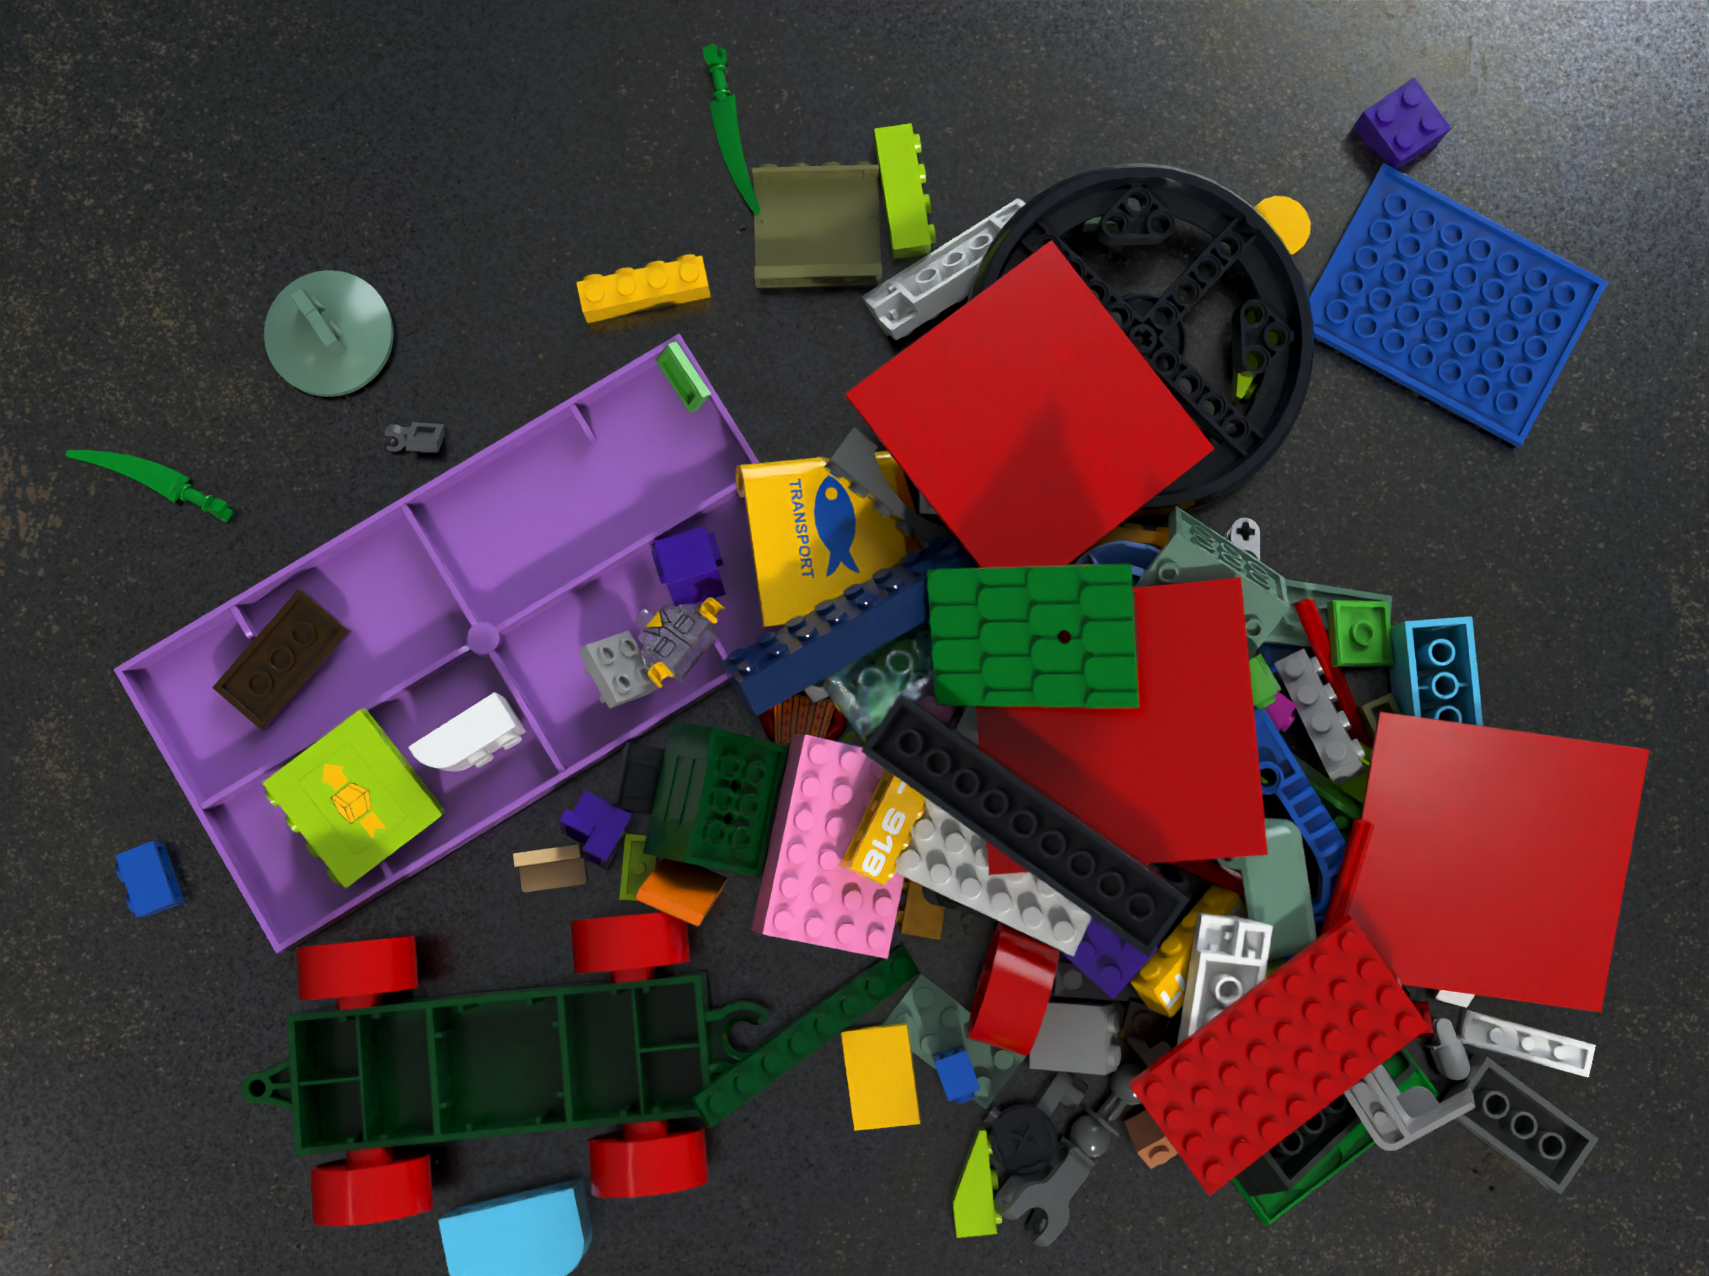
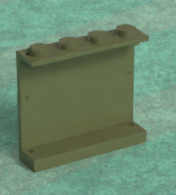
(817, 225)

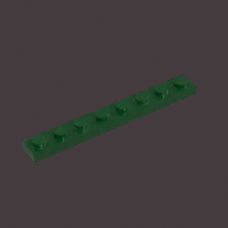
(803, 1036)

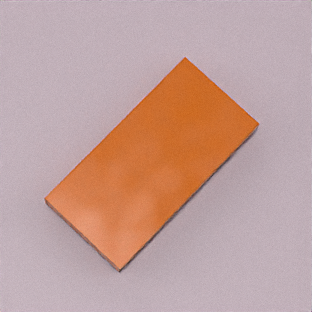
(681, 890)

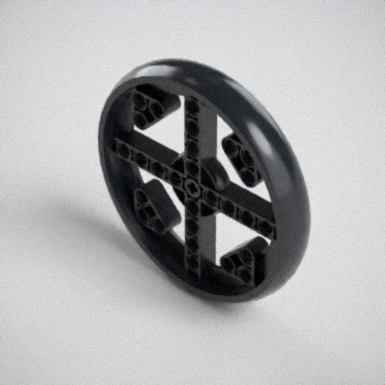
(1256, 246)

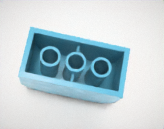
(1436, 670)
(519, 1233)

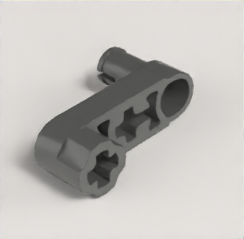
(1061, 1088)

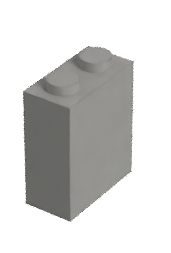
(1078, 1037)

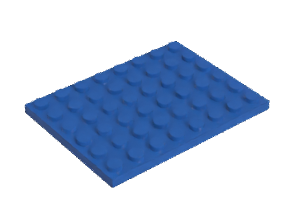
(1452, 304)

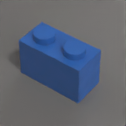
(149, 879)
(956, 1074)

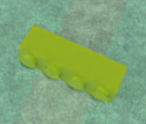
(902, 191)

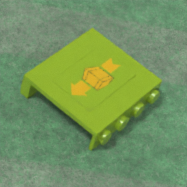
(353, 798)

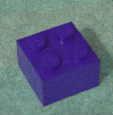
(1402, 125)
(1107, 958)

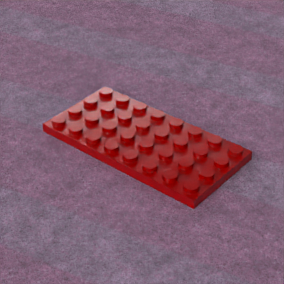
(1278, 1055)

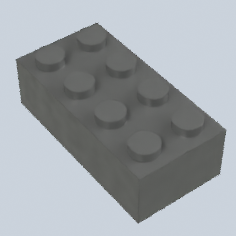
(1522, 1125)

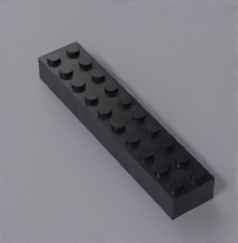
(1026, 824)

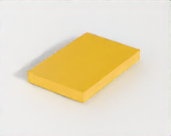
(881, 1076)

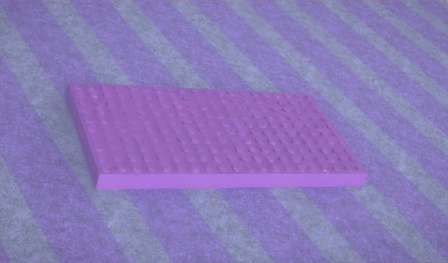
(457, 597)

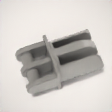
(1448, 1050)

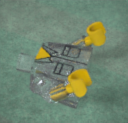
(676, 638)

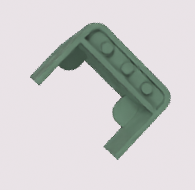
(1279, 889)

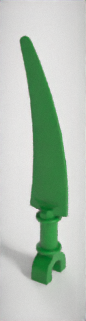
(726, 125)
(155, 476)

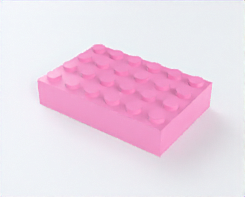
(802, 885)

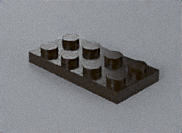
(281, 659)

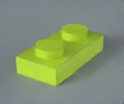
(635, 866)

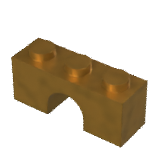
(918, 915)

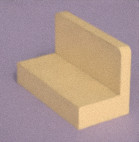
(551, 868)

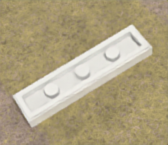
(1526, 1043)

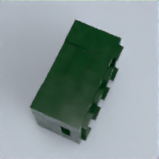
(715, 799)

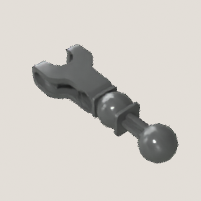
(1055, 1184)

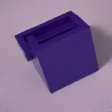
(689, 566)
(597, 827)

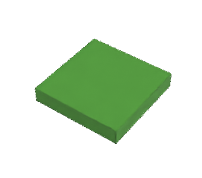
(1360, 633)

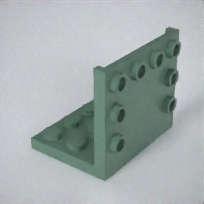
(1202, 554)

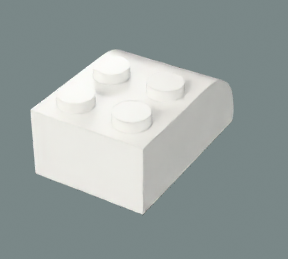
(471, 736)

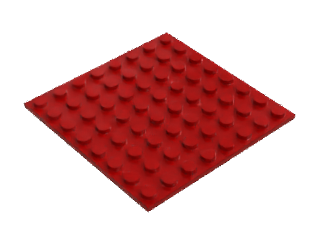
(1030, 419)
(1161, 776)
(1496, 858)

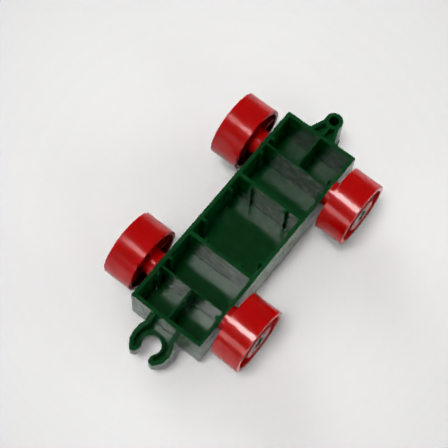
(500, 1066)

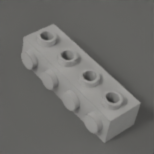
(1322, 721)

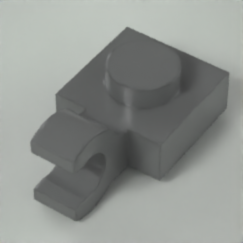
(417, 437)

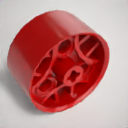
(1012, 991)

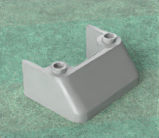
(1402, 1117)

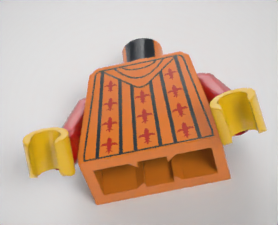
(801, 717)

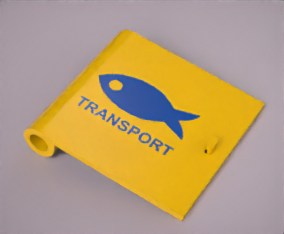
(813, 534)

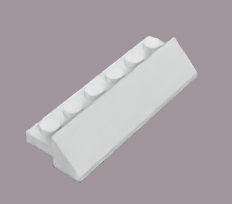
(936, 279)
(1224, 965)

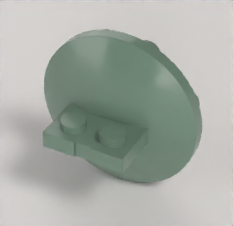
(328, 333)

